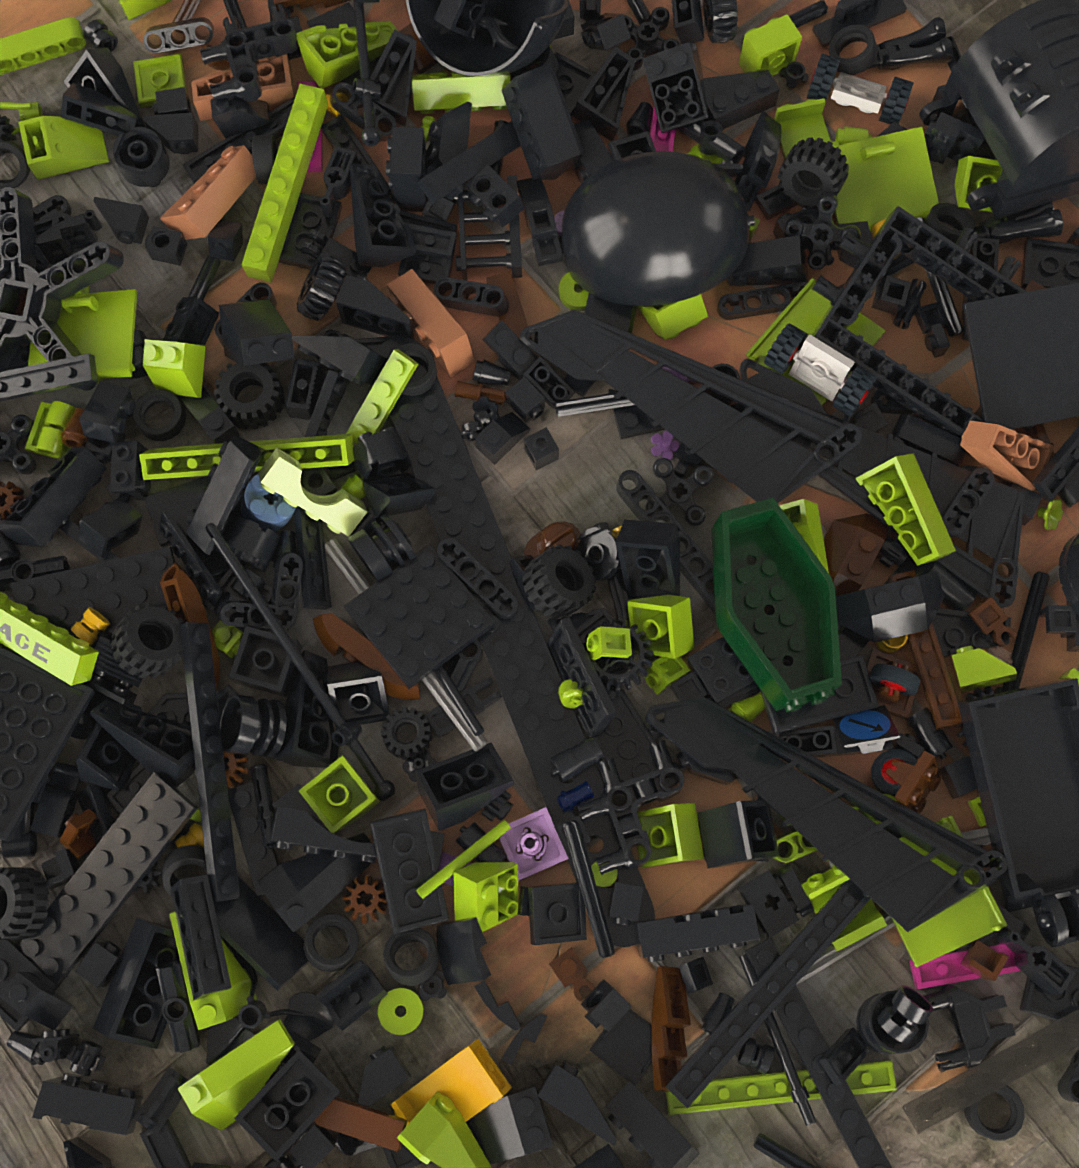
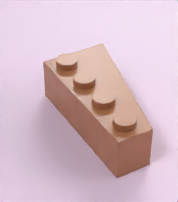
(275, 83)
(212, 194)
(432, 323)
(1006, 453)

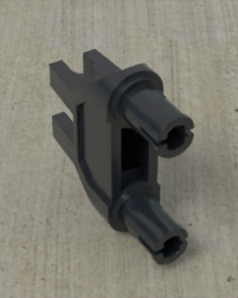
(970, 1025)

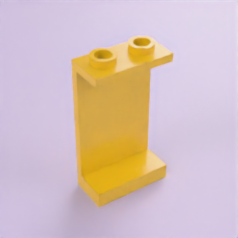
(467, 1079)

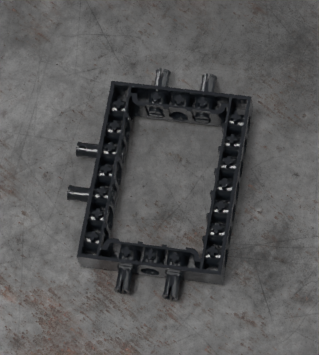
(943, 259)

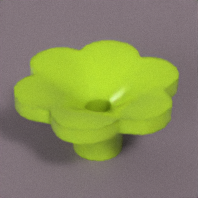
(1052, 514)

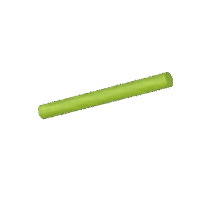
(463, 859)

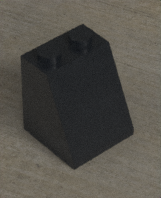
(255, 333)
(737, 833)

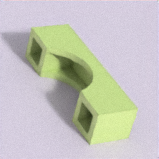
(338, 510)

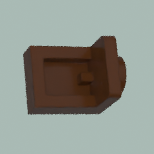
(76, 834)

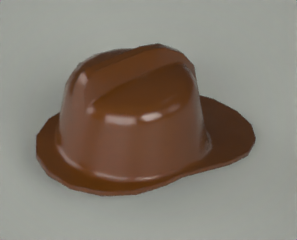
(554, 534)

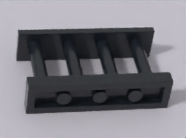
(510, 238)

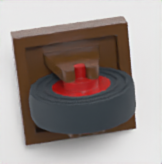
(893, 682)
(905, 778)

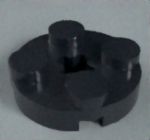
(604, 540)

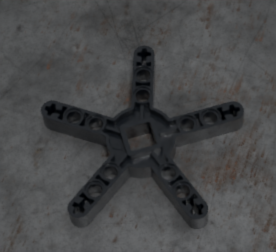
(44, 287)

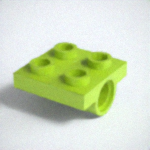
(47, 429)

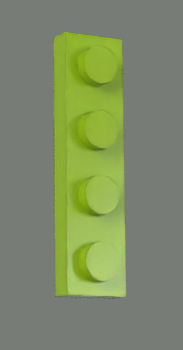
(383, 395)

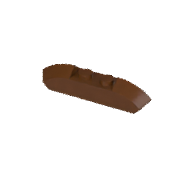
(184, 599)
(340, 637)

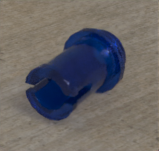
(575, 796)

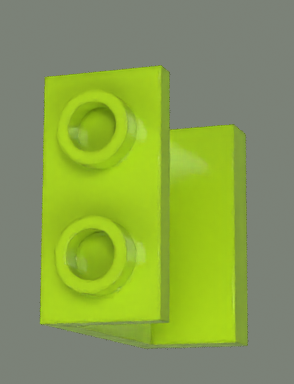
(802, 122)
(867, 921)

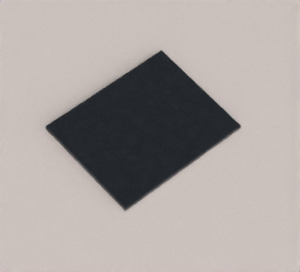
(1026, 355)

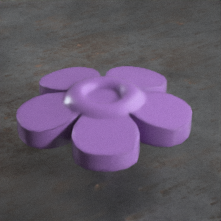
(664, 445)

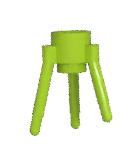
(26, 110)

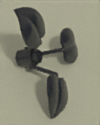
(305, 1017)

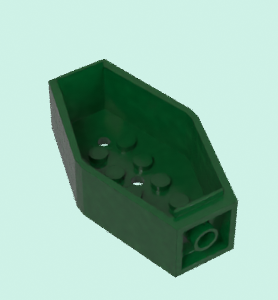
(798, 591)

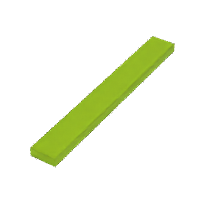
(775, 1088)

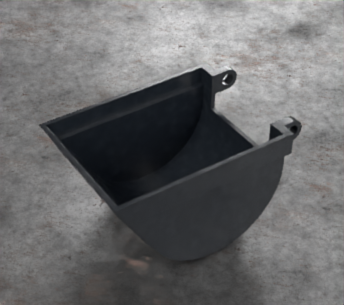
(1025, 100)

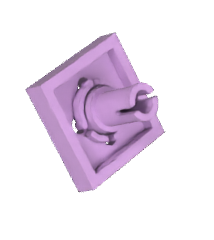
(532, 844)

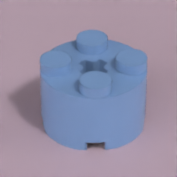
(256, 508)

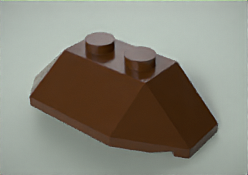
(851, 550)

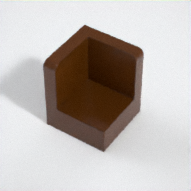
(984, 961)

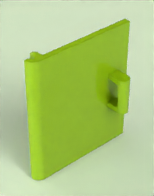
(886, 175)
(806, 313)
(101, 327)
(958, 924)

